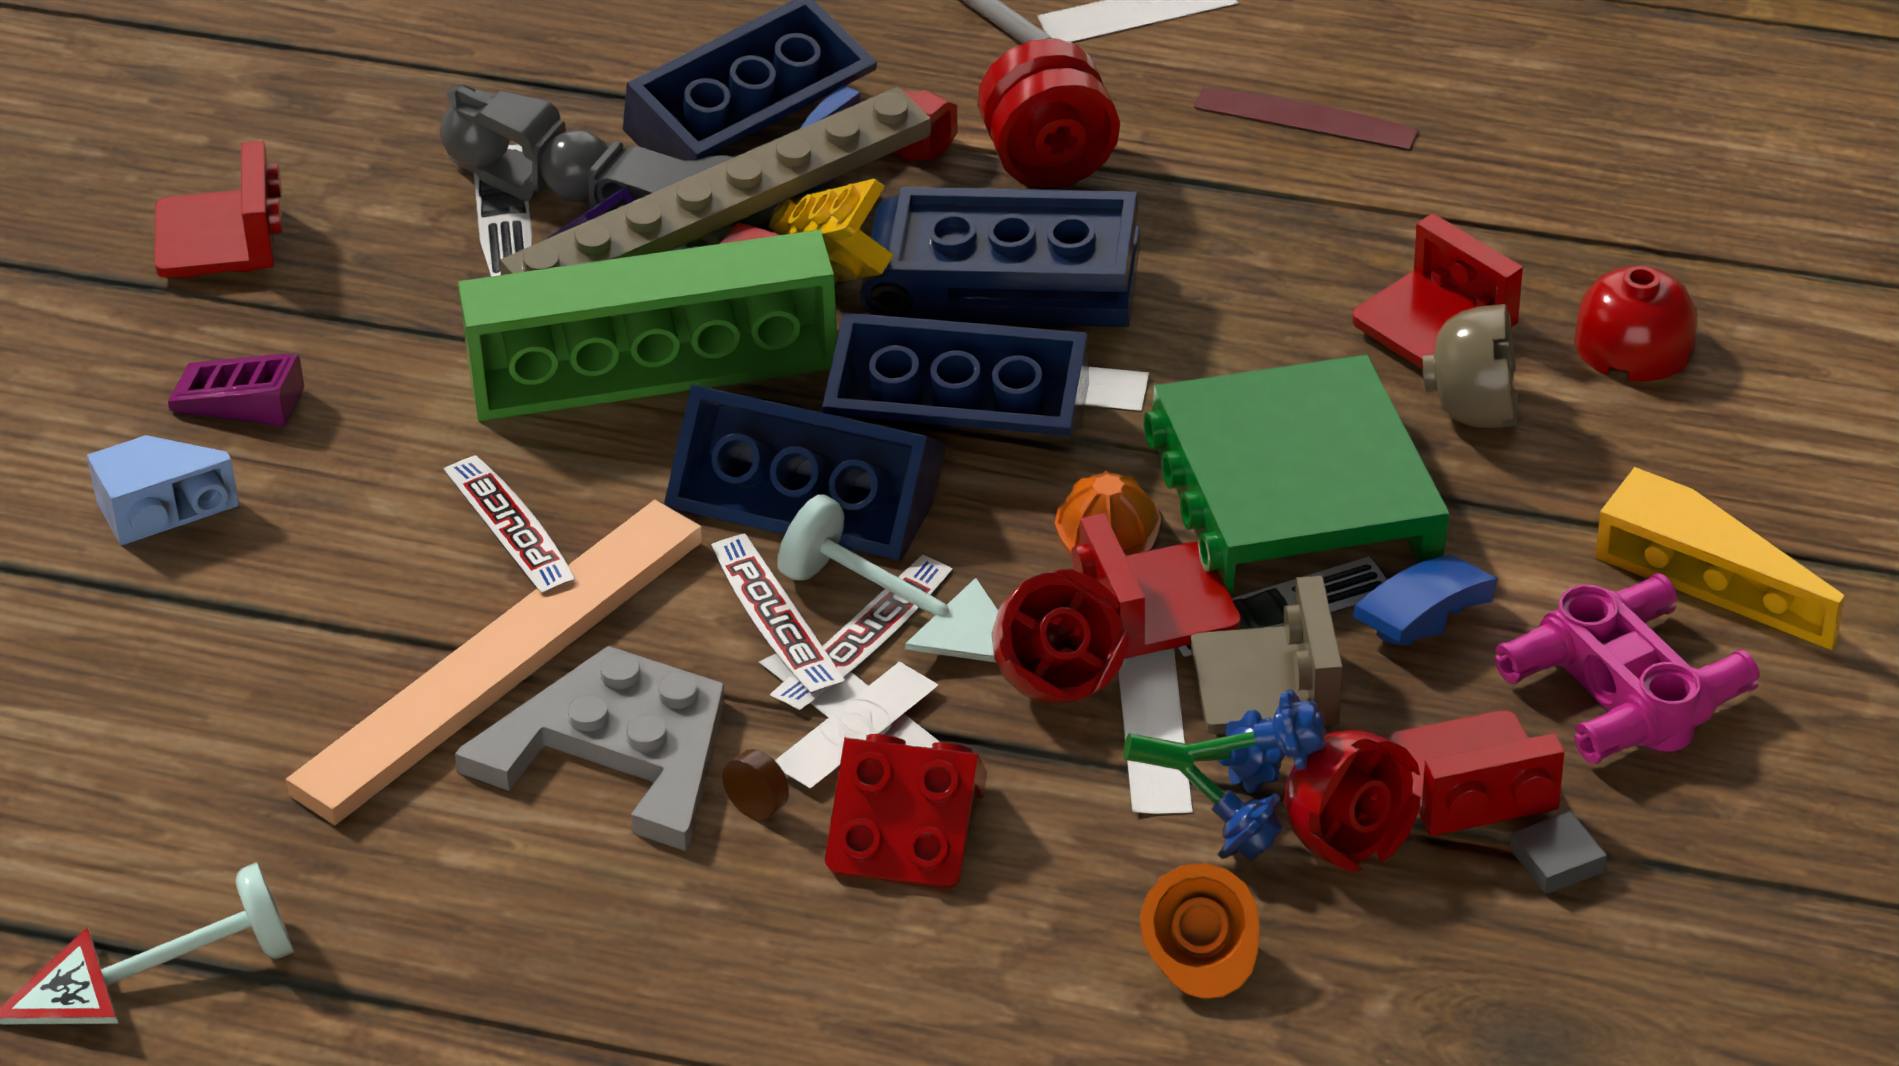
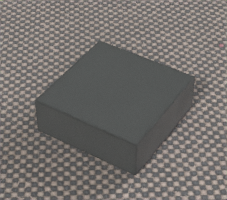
(1558, 852)

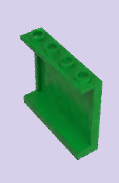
(1293, 464)

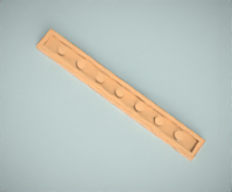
(491, 664)

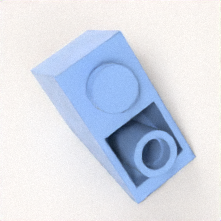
(159, 485)

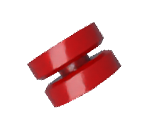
(1048, 113)

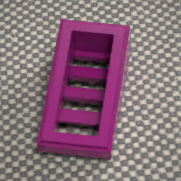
(248, 390)

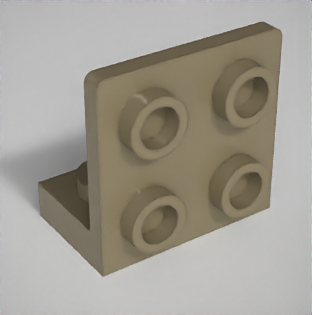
(1256, 665)

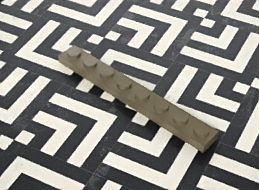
(736, 186)

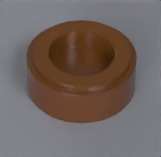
(755, 784)

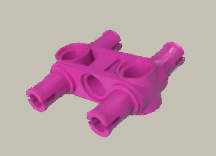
(1627, 668)

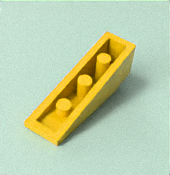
(1714, 557)

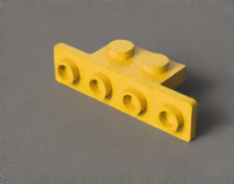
(838, 216)

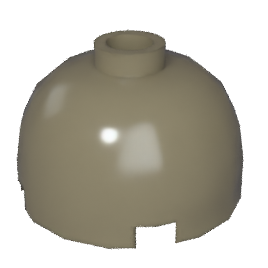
(1475, 368)

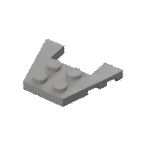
(622, 716)

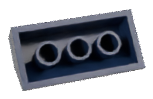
(742, 81)
(959, 374)
(767, 459)

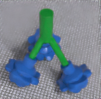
(1253, 758)

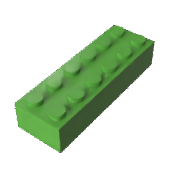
(649, 324)

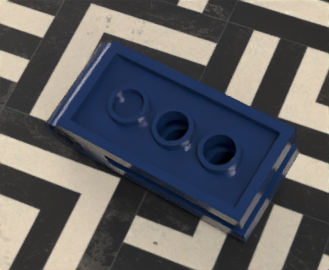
(1006, 256)

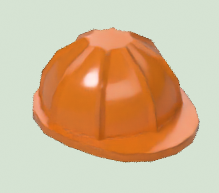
(1125, 504)
(1201, 929)

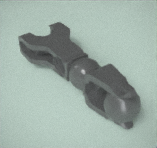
(568, 162)

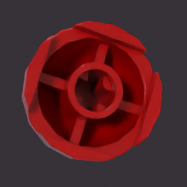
(1637, 324)
(1059, 637)
(1353, 798)

